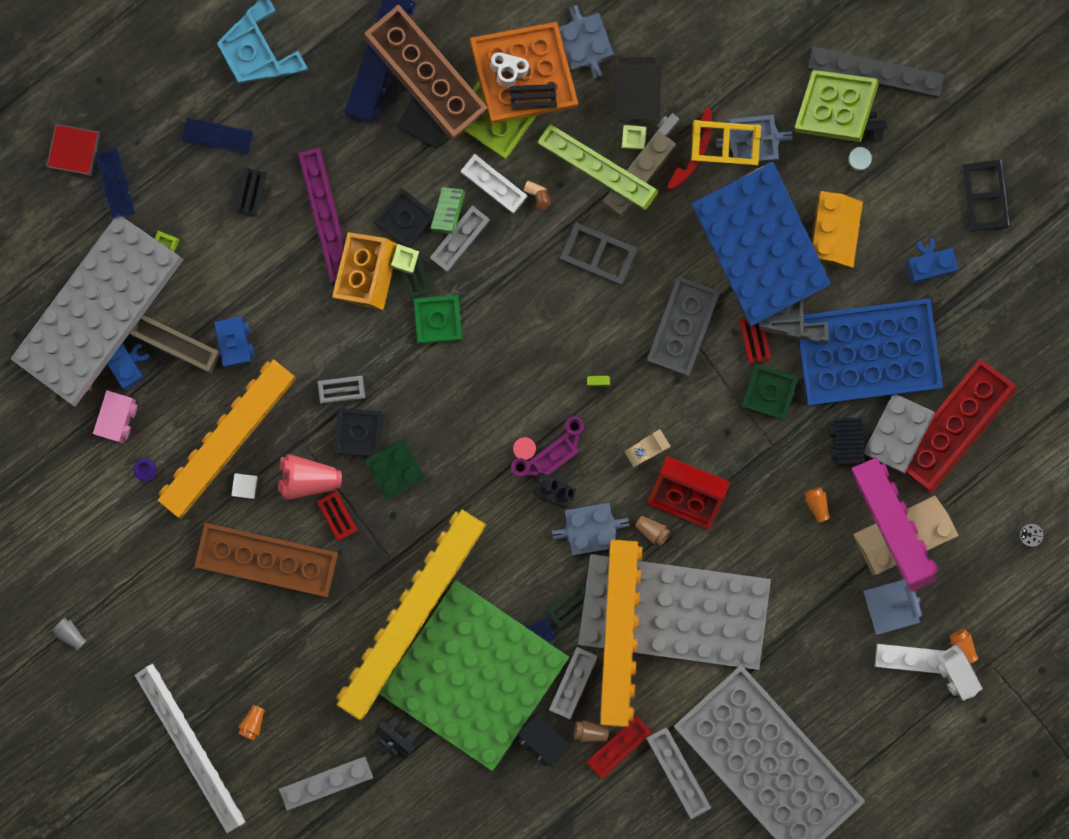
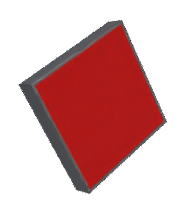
(73, 149)

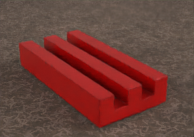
(760, 358)
(345, 532)

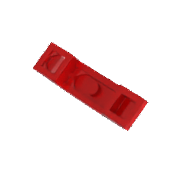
(681, 176)

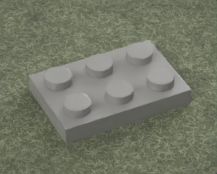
(899, 433)

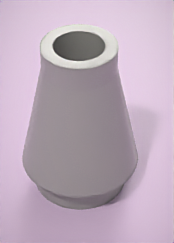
(68, 633)

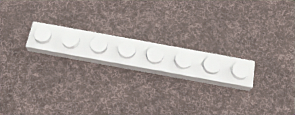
(190, 748)

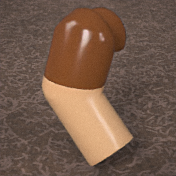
(540, 193)

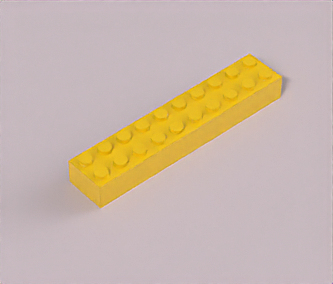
(411, 615)

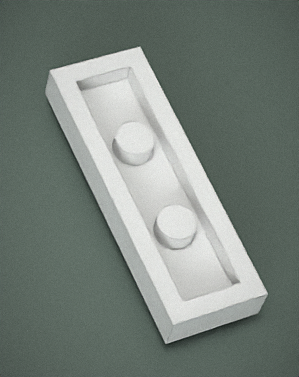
(494, 184)
(907, 658)

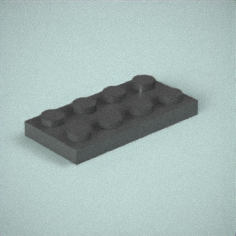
(683, 326)

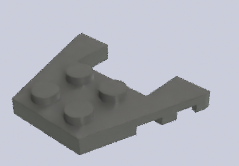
(791, 323)

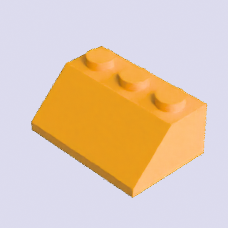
(836, 228)
(365, 271)

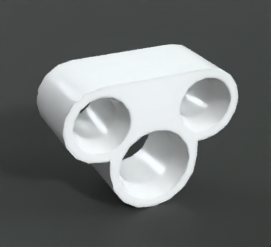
(509, 64)

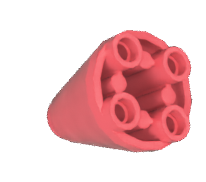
(306, 477)

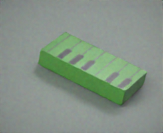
(448, 210)

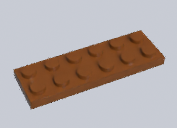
(266, 559)

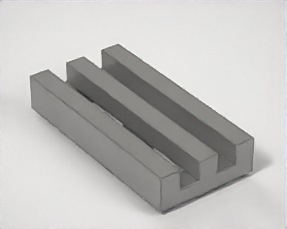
(339, 390)

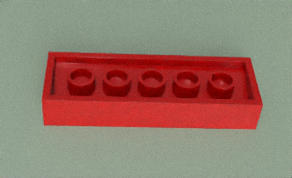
(959, 424)

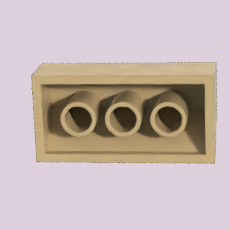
(932, 526)

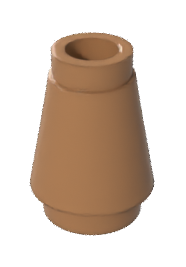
(652, 530)
(589, 732)

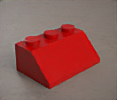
(688, 493)

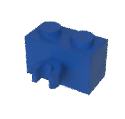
(931, 264)
(233, 342)
(125, 367)

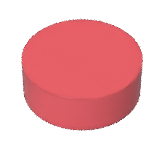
(524, 448)

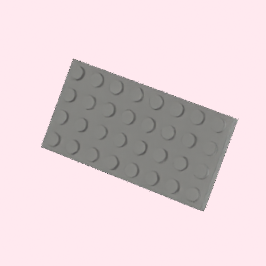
(96, 309)
(685, 613)
(743, 730)

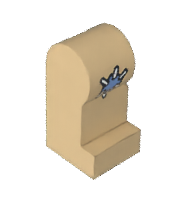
(647, 448)

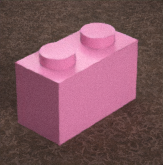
(115, 417)

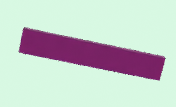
(323, 209)

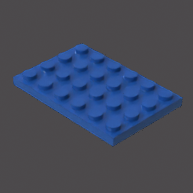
(761, 243)
(872, 353)

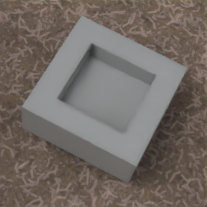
(667, 124)

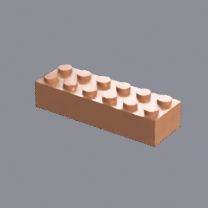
(425, 72)

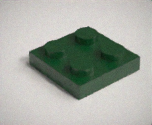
(770, 392)
(394, 469)

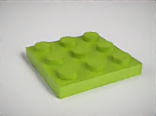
(836, 105)
(500, 136)

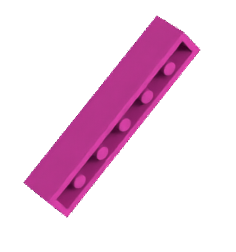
(894, 525)

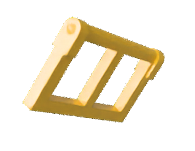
(697, 124)

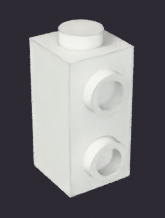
(959, 673)

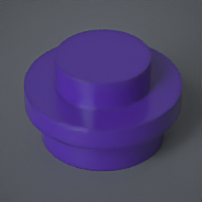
(145, 469)

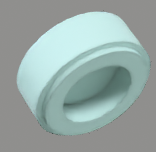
(859, 159)

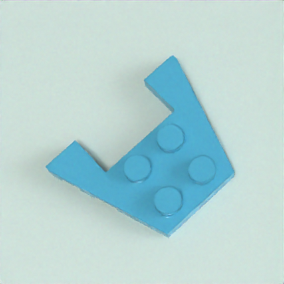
(250, 54)

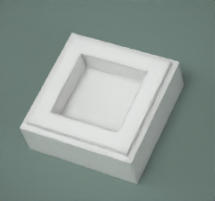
(244, 486)

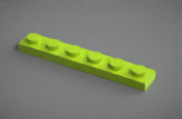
(598, 167)

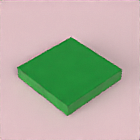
(437, 319)

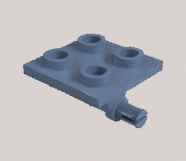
(892, 606)

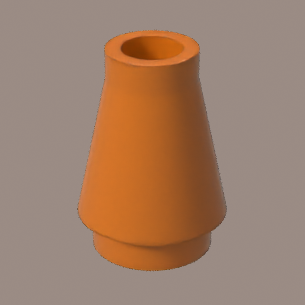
(817, 503)
(964, 642)
(251, 724)

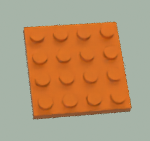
(547, 65)

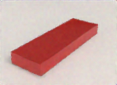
(619, 747)

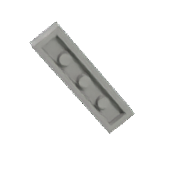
(678, 773)
(326, 783)

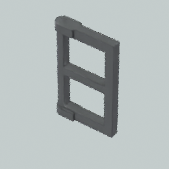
(604, 239)

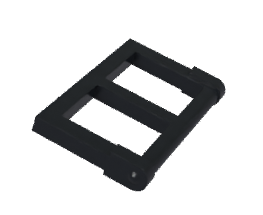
(1005, 223)

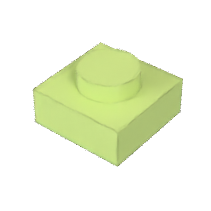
(633, 137)
(404, 259)

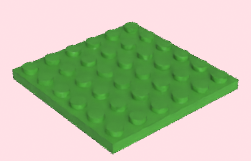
(474, 675)

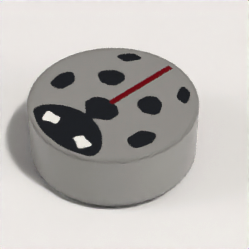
(1031, 535)

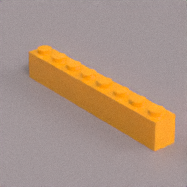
(226, 439)
(619, 633)

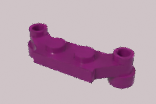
(553, 455)

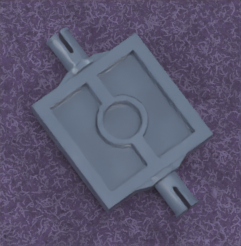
(585, 42)
(741, 140)
(590, 528)

